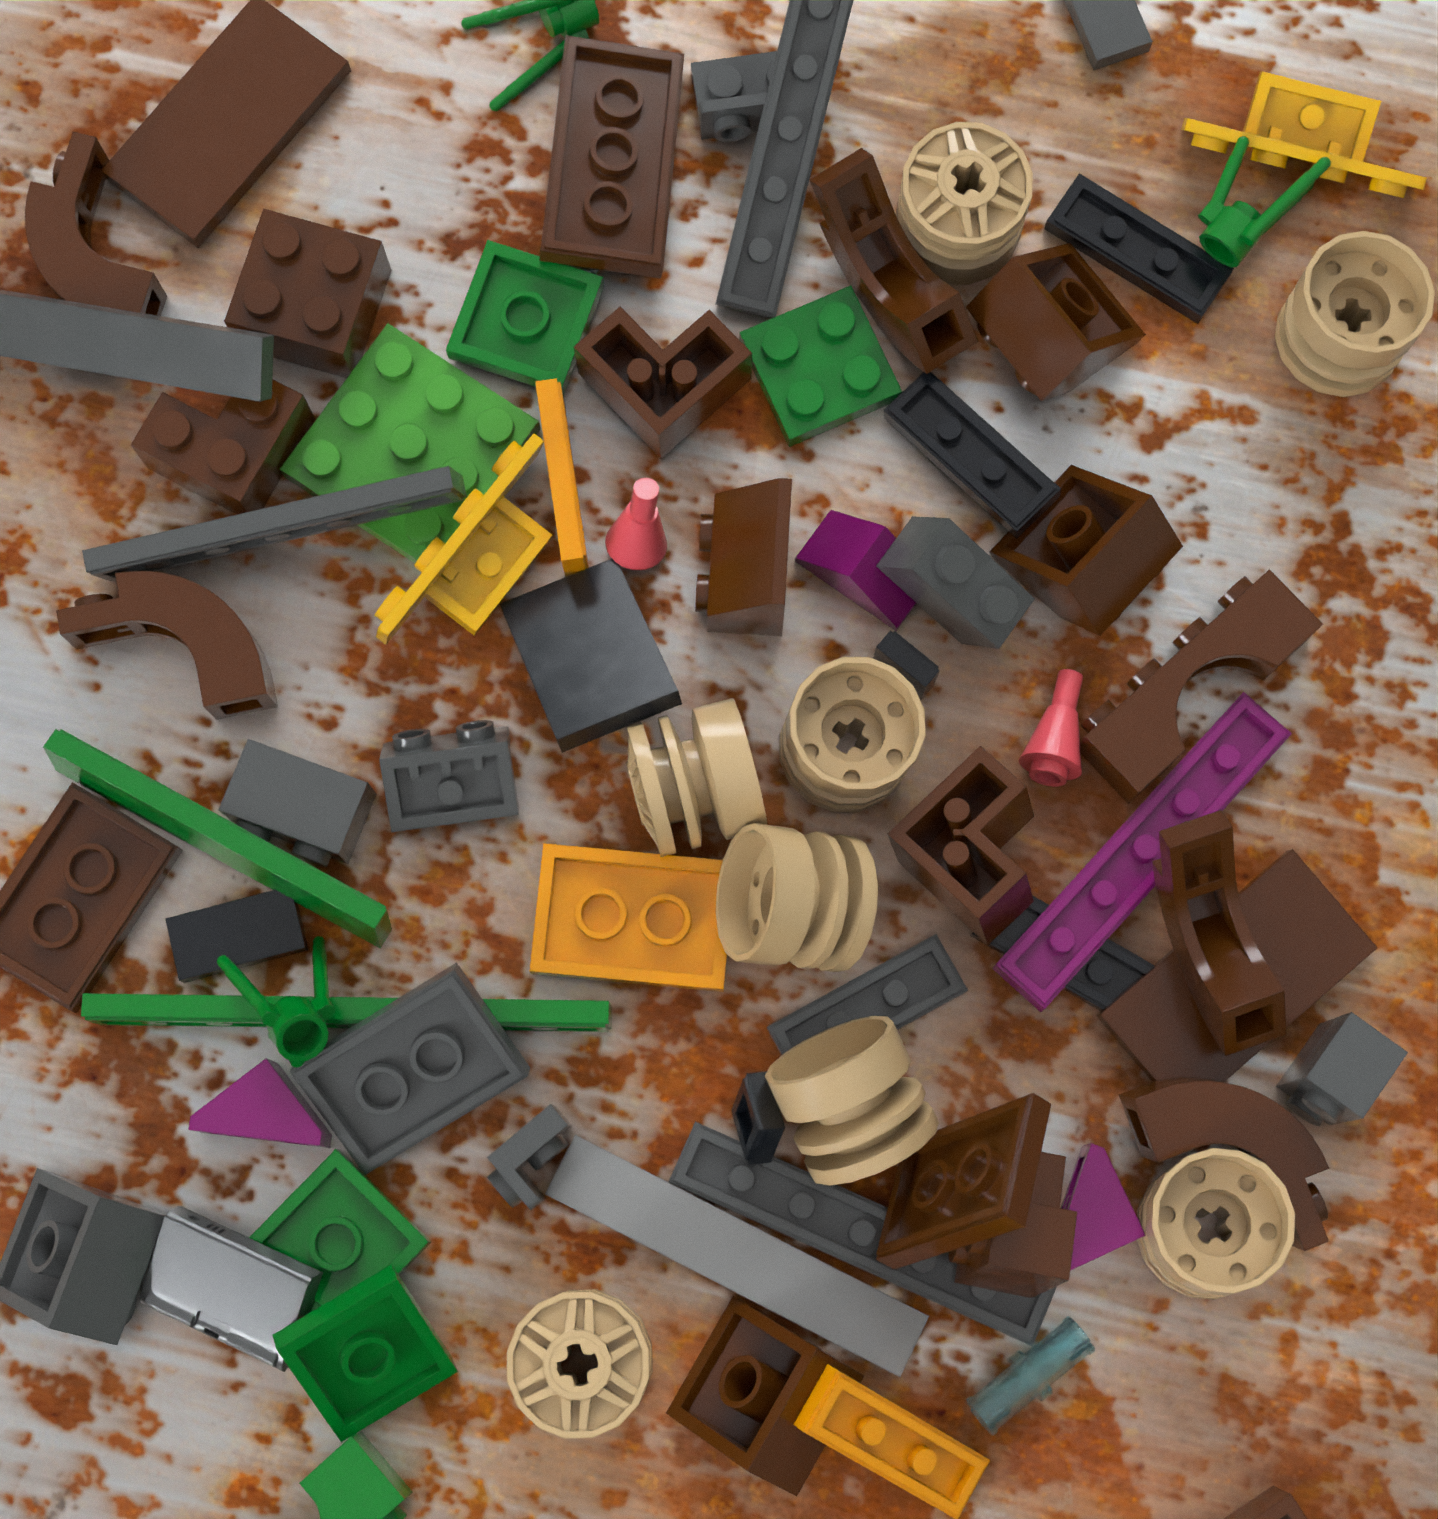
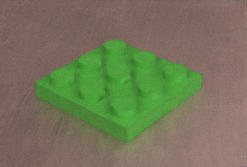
(403, 417)

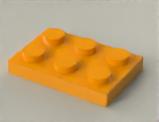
(628, 918)

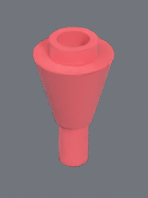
(638, 534)
(1054, 747)

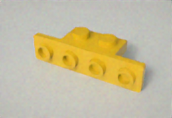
(1308, 124)
(481, 557)

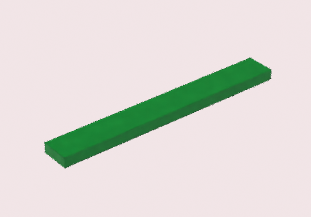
(237, 1012)

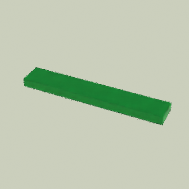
(219, 837)

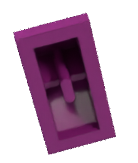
(846, 556)
(262, 1107)
(1102, 1207)

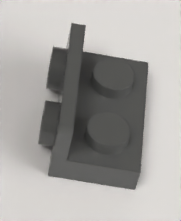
(731, 94)
(448, 776)
(534, 1143)

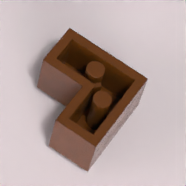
(666, 389)
(228, 458)
(956, 842)
(1029, 1257)

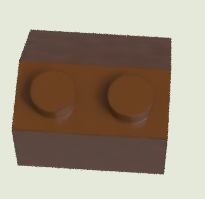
(1053, 320)
(1091, 549)
(747, 559)
(750, 1393)

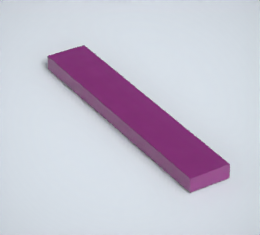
(1123, 868)

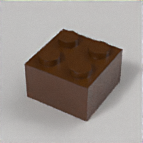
(310, 291)

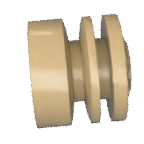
(969, 233)
(1354, 313)
(857, 699)
(695, 776)
(796, 898)
(852, 1100)
(1253, 1224)
(614, 1386)

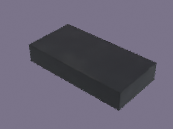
(242, 929)

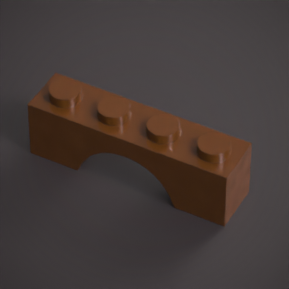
(1252, 635)

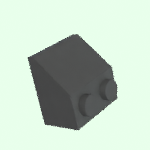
(77, 1257)

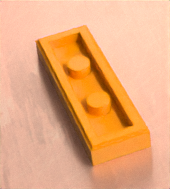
(562, 476)
(891, 1442)

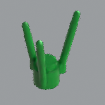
(558, 17)
(1237, 228)
(293, 1022)

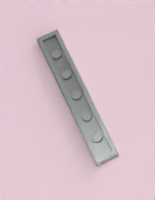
(737, 1255)

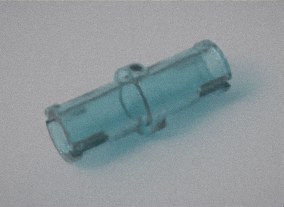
(1030, 1375)

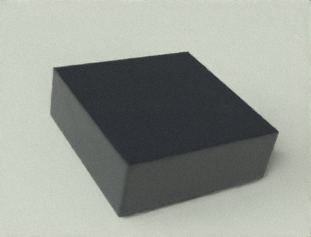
(908, 661)
(757, 1119)

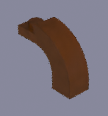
(60, 236)
(889, 277)
(151, 603)
(1211, 935)
(1197, 1112)

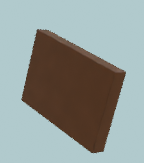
(78, 895)
(965, 1183)

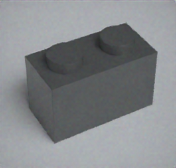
(955, 581)
(297, 803)
(1340, 1071)

